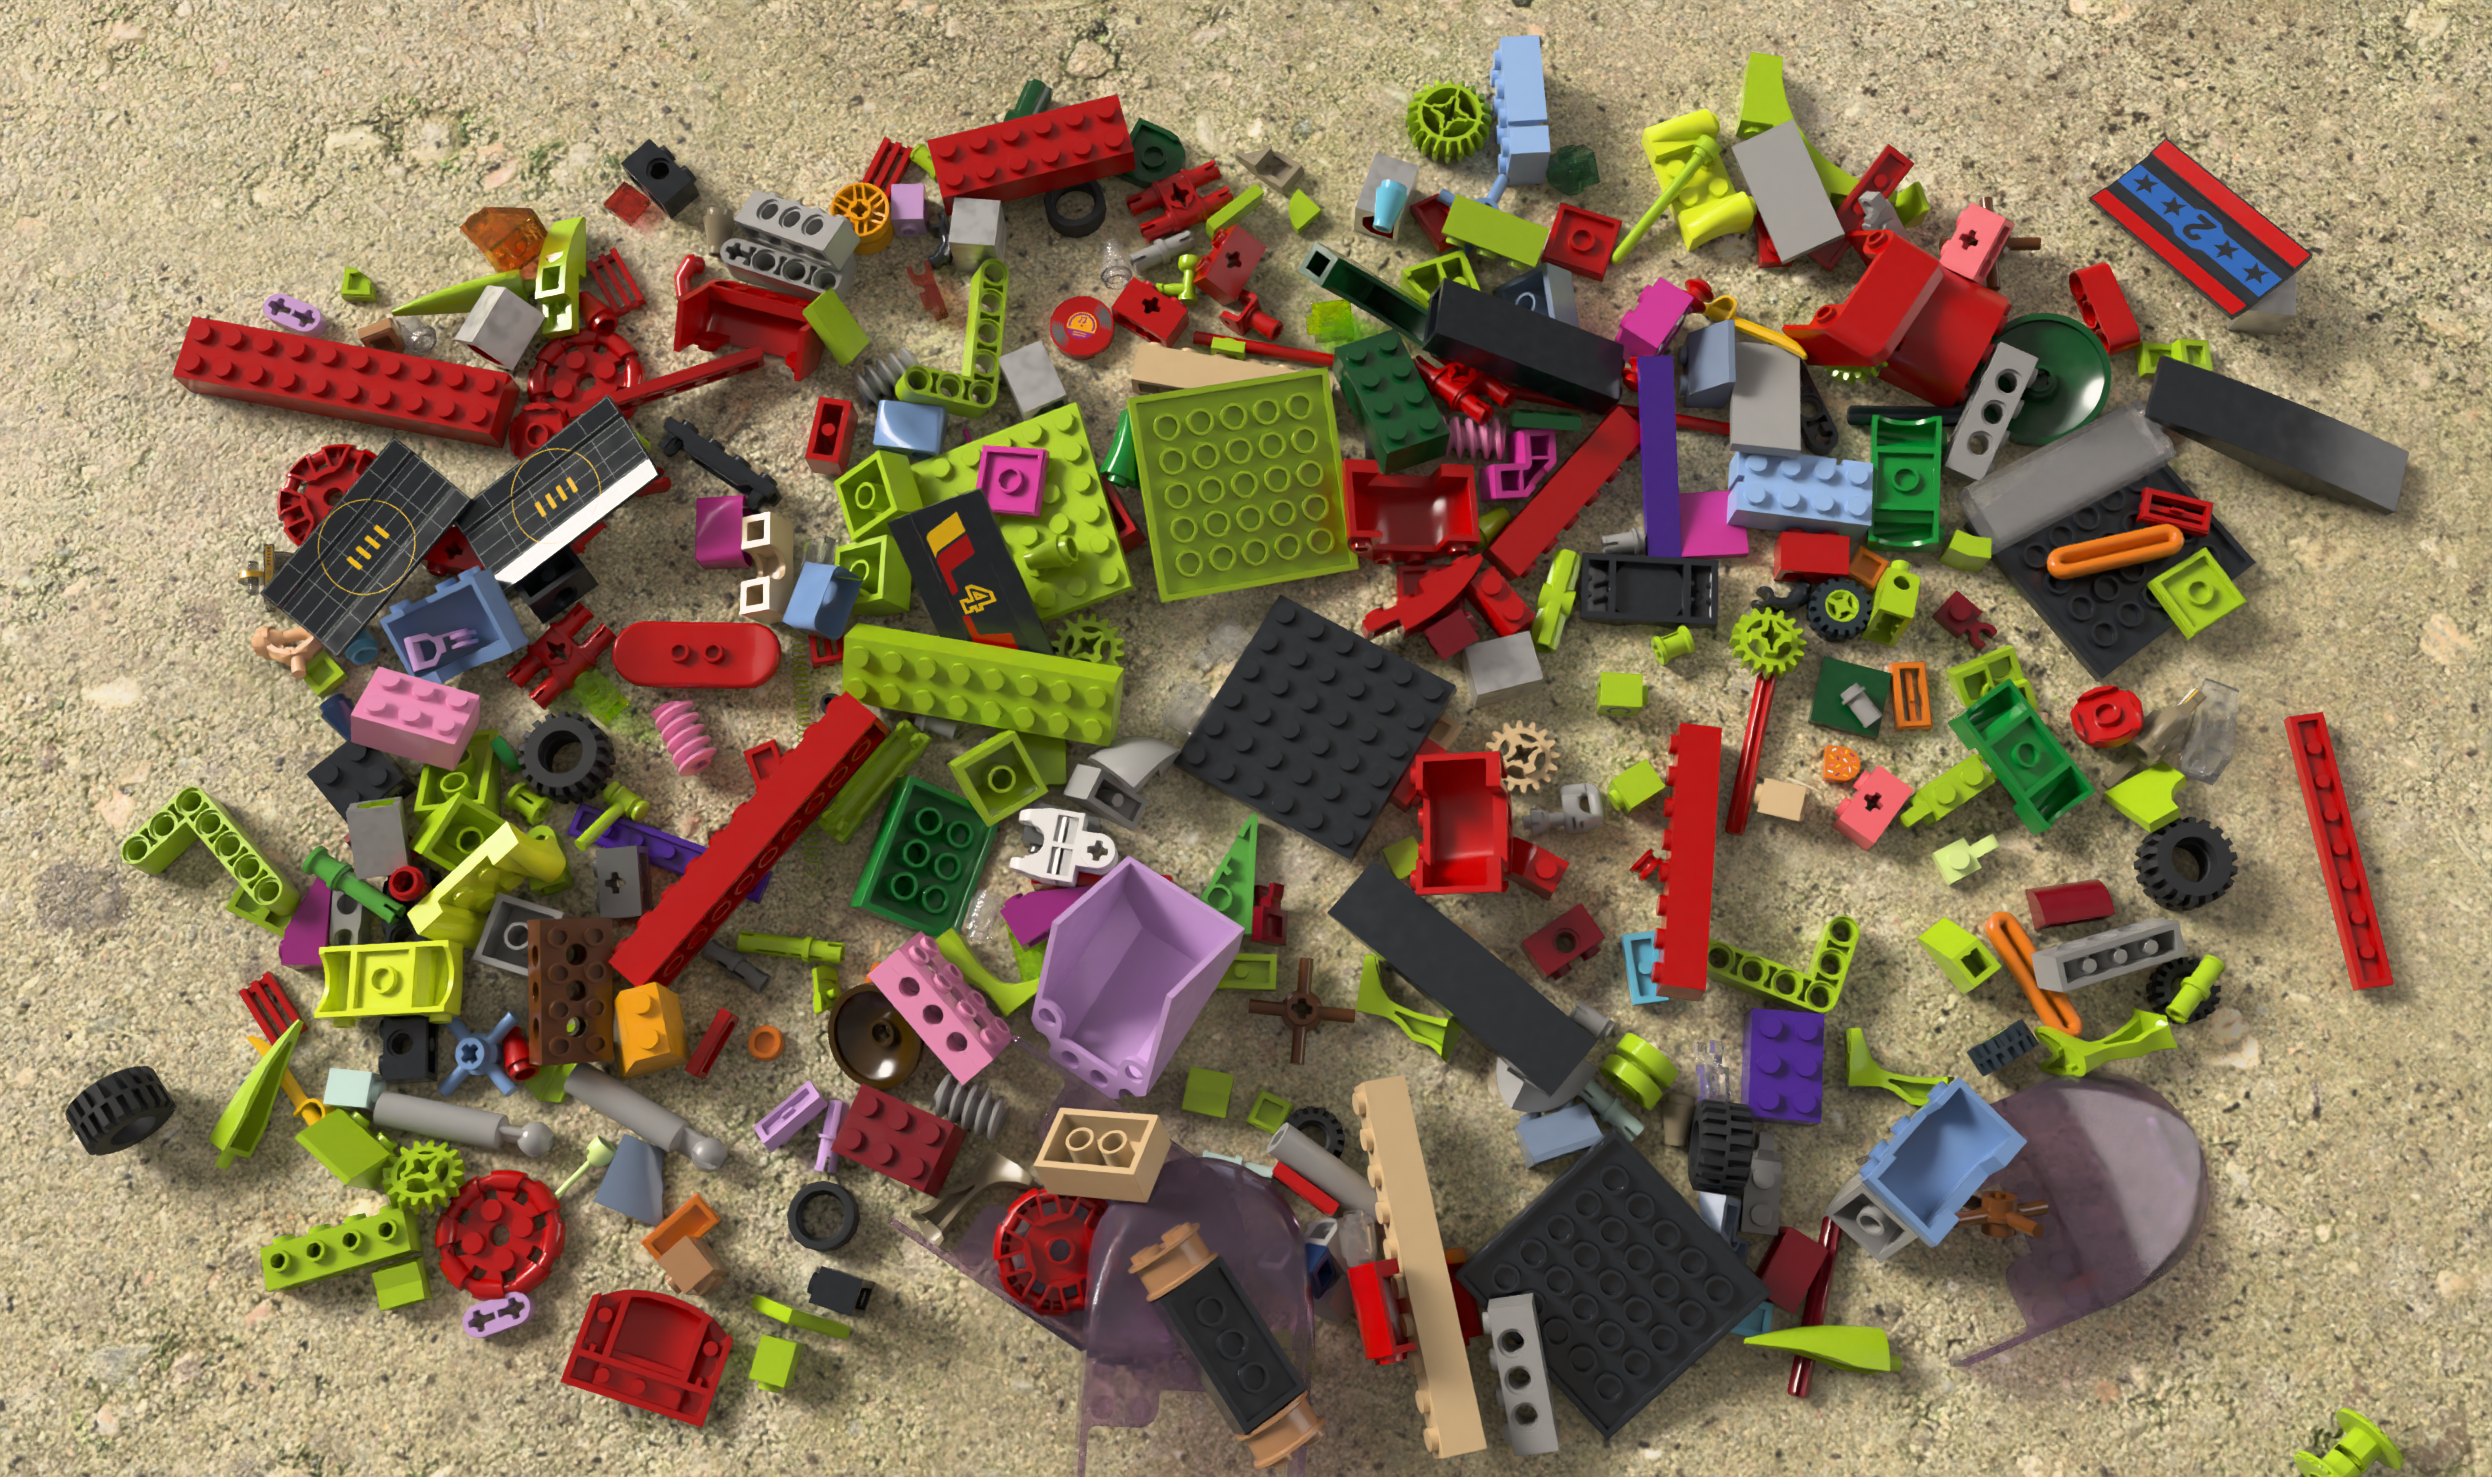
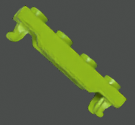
(873, 782)

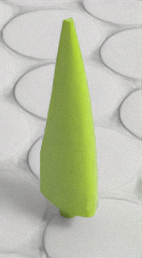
(463, 296)
(251, 1106)
(1839, 1346)

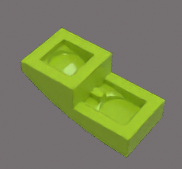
(2185, 350)
(247, 908)

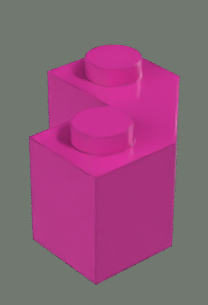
(1530, 456)

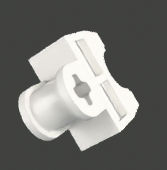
(1065, 848)

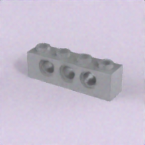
(798, 229)
(2021, 372)
(2108, 954)
(1525, 1434)

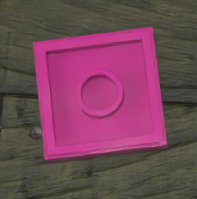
(1013, 479)
(1706, 527)

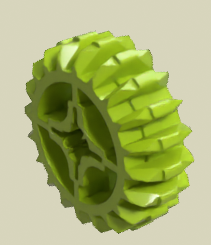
(1435, 107)

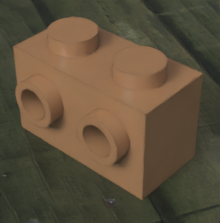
(693, 1267)

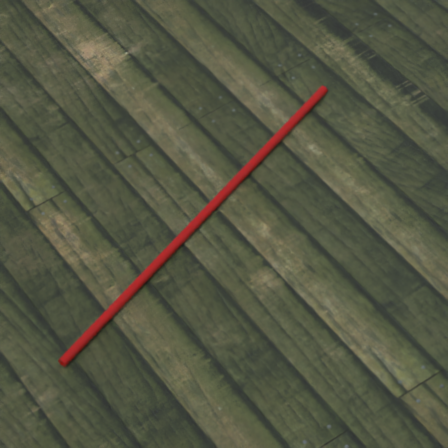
(1523, 393)

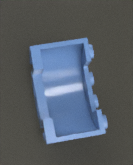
(471, 604)
(1939, 1159)

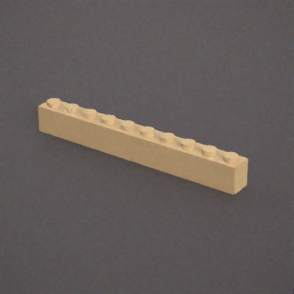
(1423, 1283)

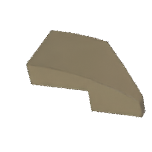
(1271, 168)

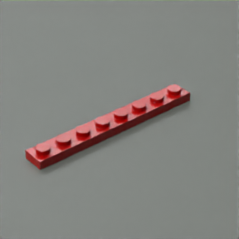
(2338, 852)

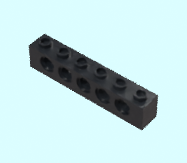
(421, 1061)

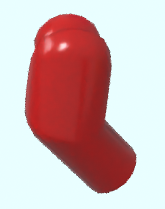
(684, 273)

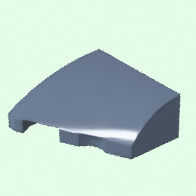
(635, 1181)
(1723, 1216)

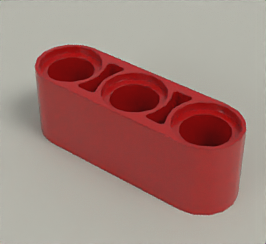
(2104, 308)

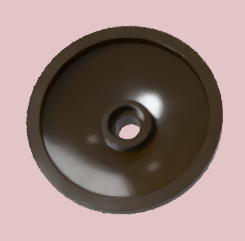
(862, 1043)

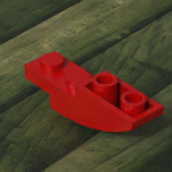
(1436, 595)

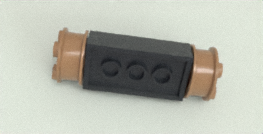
(1228, 1346)

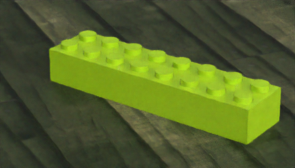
(983, 684)

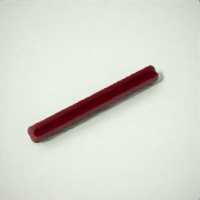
(1816, 1306)

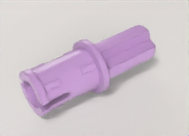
(834, 1119)

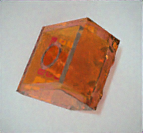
(505, 236)

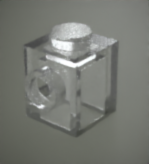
(1187, 708)

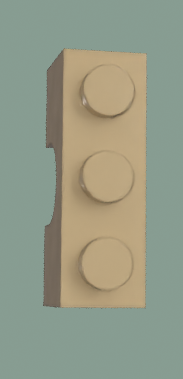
(771, 545)

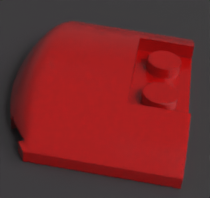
(650, 1353)

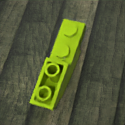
(558, 276)

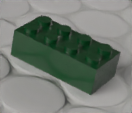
(1390, 401)

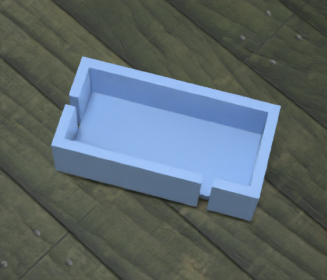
(1520, 109)
(1800, 494)

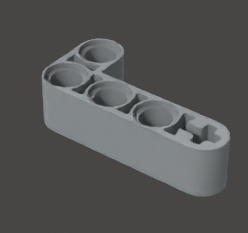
(748, 260)

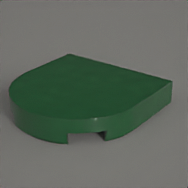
(1156, 154)

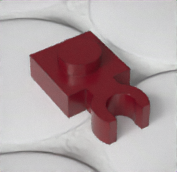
(1960, 616)

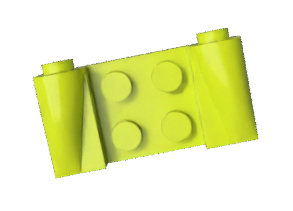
(1708, 202)
(460, 902)
(391, 981)

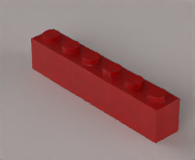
(1564, 494)

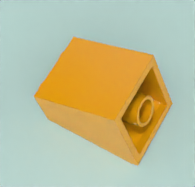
(648, 1031)

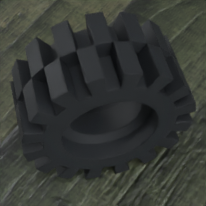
(2161, 988)
(1325, 1121)

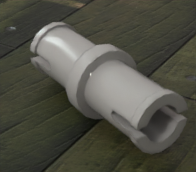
(1161, 251)

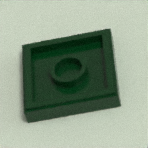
(1545, 419)
(1835, 678)

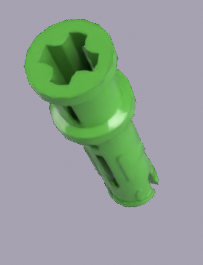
(342, 877)

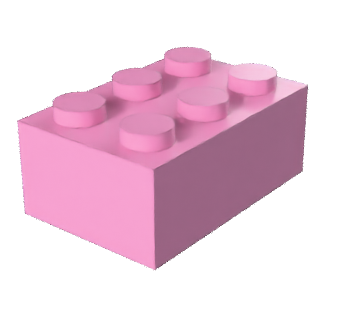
(415, 718)

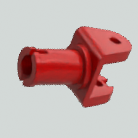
(1252, 318)

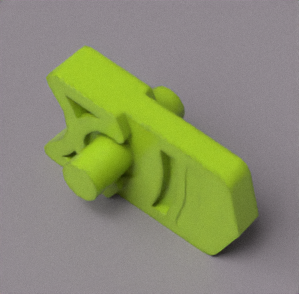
(825, 988)

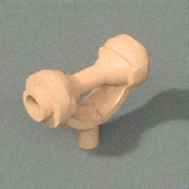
(273, 645)

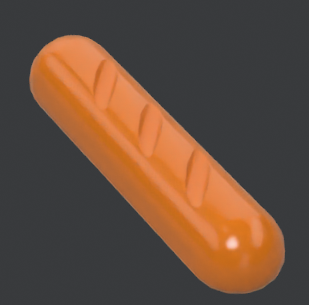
(2115, 551)
(2015, 951)

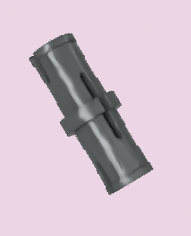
(735, 966)

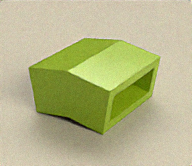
(1966, 552)
(1208, 1092)
(402, 1284)

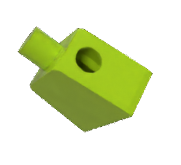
(1897, 597)

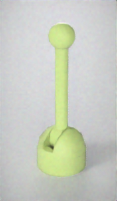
(598, 1154)

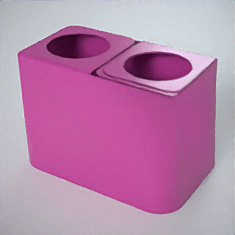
(720, 532)

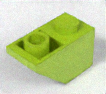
(1958, 954)

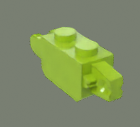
(1948, 792)

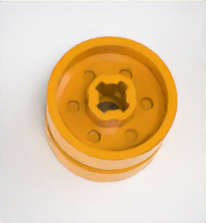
(870, 214)

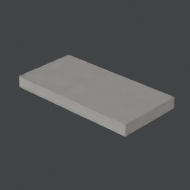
(1788, 192)
(1765, 401)

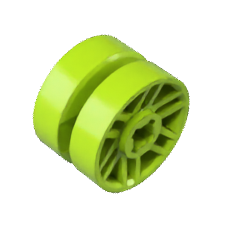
(1639, 1071)

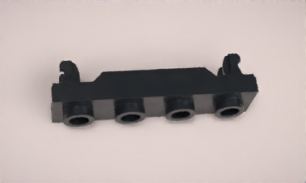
(731, 470)

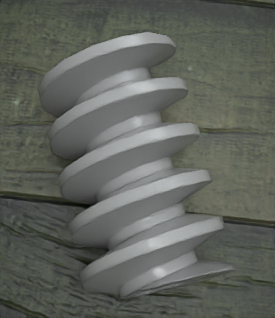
(885, 378)
(970, 1108)

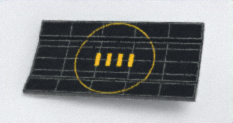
(557, 494)
(366, 547)

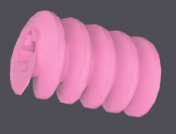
(1476, 437)
(683, 736)

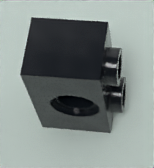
(652, 162)
(556, 585)
(840, 1291)

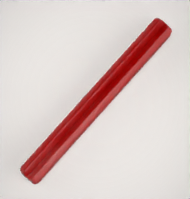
(1750, 755)

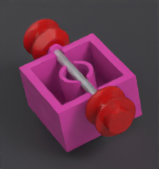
(1658, 320)

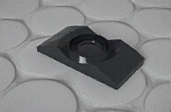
(1649, 591)

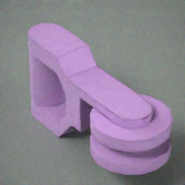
(462, 637)

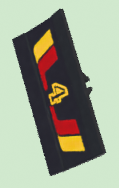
(969, 574)

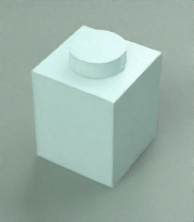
(353, 1089)

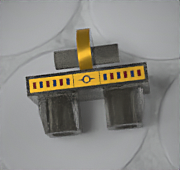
(254, 578)

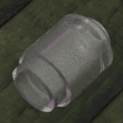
(983, 917)
(1357, 1237)

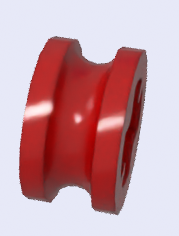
(1646, 865)

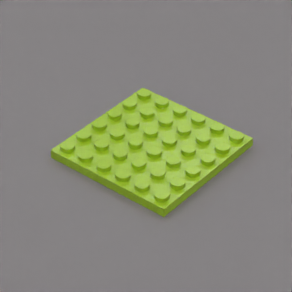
(1241, 483)
(1071, 505)

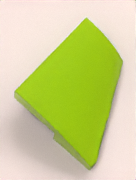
(1983, 673)

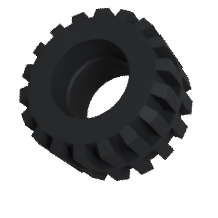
(548, 739)
(2207, 848)
(120, 1110)
(1720, 1147)

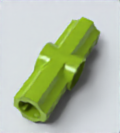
(1555, 601)

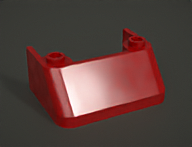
(1878, 308)
(749, 317)

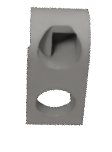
(348, 921)

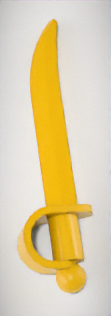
(1716, 312)
(304, 1106)

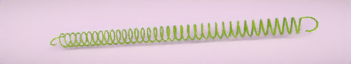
(807, 717)

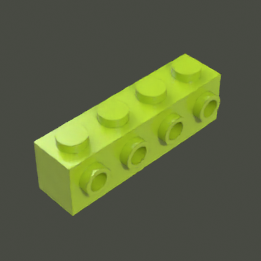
(340, 1249)

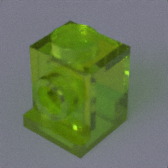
(1336, 312)
(606, 703)

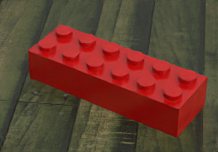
(1034, 153)

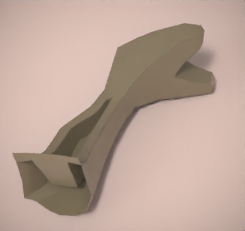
(952, 1202)

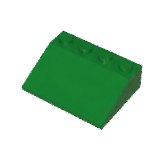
(924, 859)

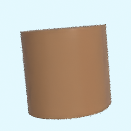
(382, 336)

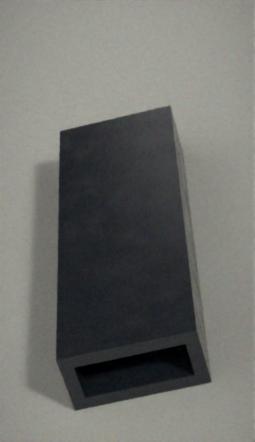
(1523, 347)

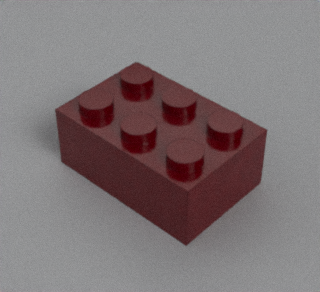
(899, 1140)

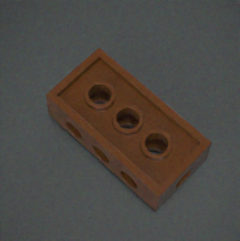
(547, 985)

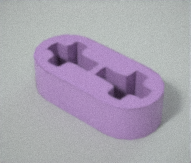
(292, 320)
(500, 1323)

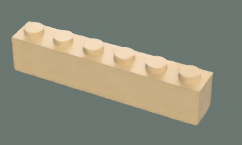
(1168, 369)

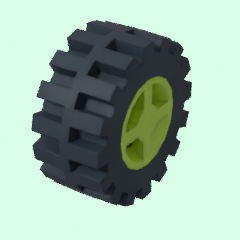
(1846, 600)
(2002, 1047)

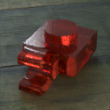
(931, 297)

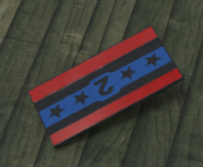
(2201, 229)

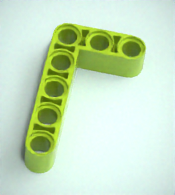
(976, 351)
(199, 815)
(1801, 984)

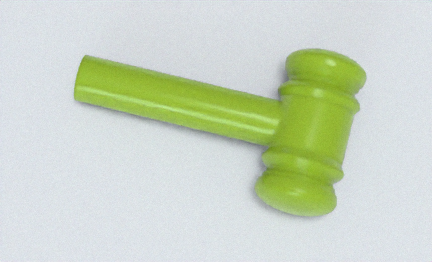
(621, 802)

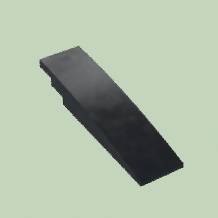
(2277, 436)
(1462, 979)

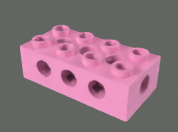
(934, 1013)

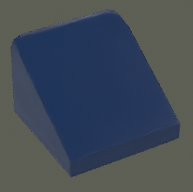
(1320, 1268)

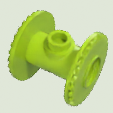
(2354, 1452)

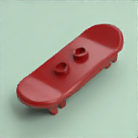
(697, 654)

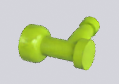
(1186, 290)

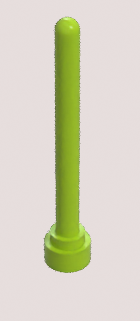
(1704, 151)

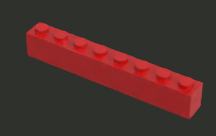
(1688, 864)

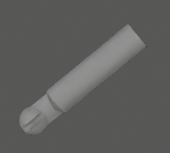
(644, 1117)
(459, 1123)
(1323, 1170)

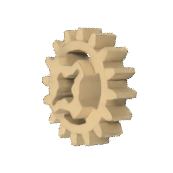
(1533, 751)

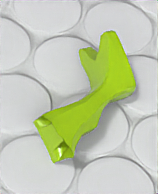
(1007, 995)
(1419, 1027)
(2073, 1056)
(1863, 1071)

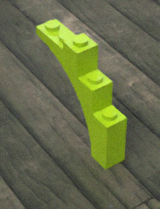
(1765, 107)

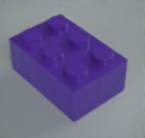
(1783, 1066)

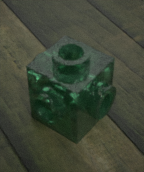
(1572, 169)

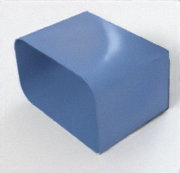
(910, 429)
(822, 601)

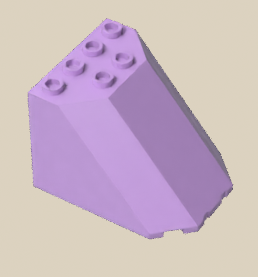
(1129, 977)

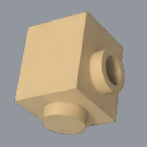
(1782, 799)

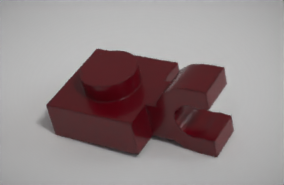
(1269, 921)

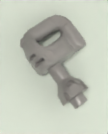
(1572, 816)

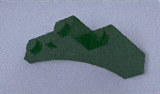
(1366, 290)

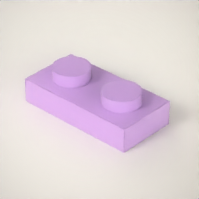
(790, 1116)

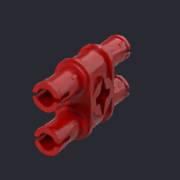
(1176, 216)
(1462, 386)
(562, 673)

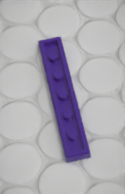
(1659, 456)
(664, 849)

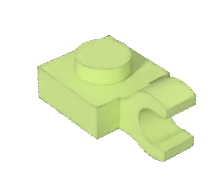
(1960, 859)

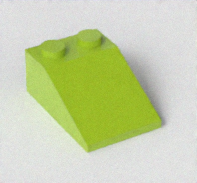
(474, 777)

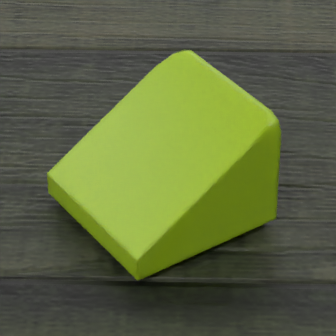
(1912, 205)

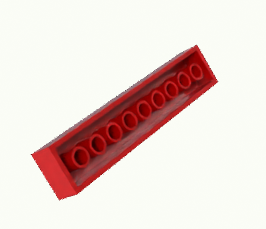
(347, 382)
(750, 843)

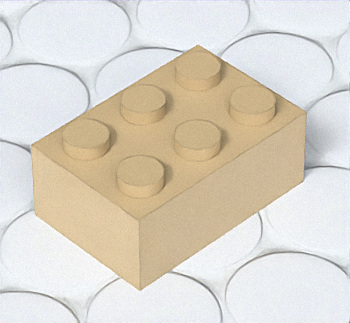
(1103, 1154)

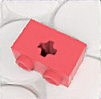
(1970, 260)
(1887, 796)

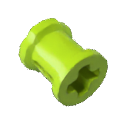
(1673, 645)
(528, 803)

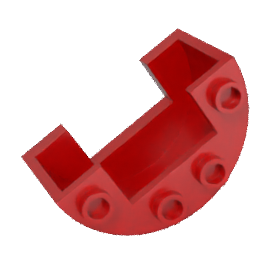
(1947, 341)
(1409, 514)
(1463, 824)
(1380, 1311)

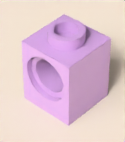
(909, 209)

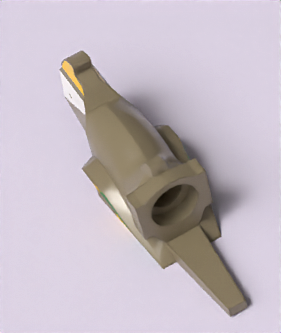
(2157, 737)

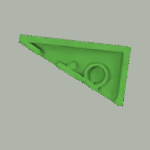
(1234, 880)

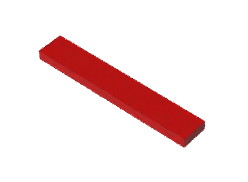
(678, 381)

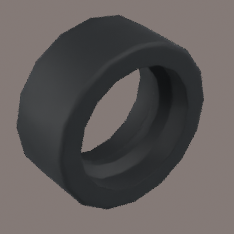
(1079, 227)
(797, 1207)

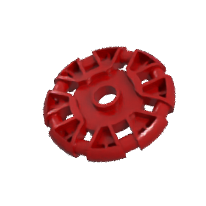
(583, 364)
(320, 488)
(478, 1233)
(1036, 1247)

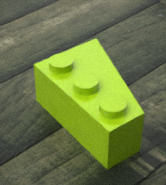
(1494, 233)
(1424, 277)

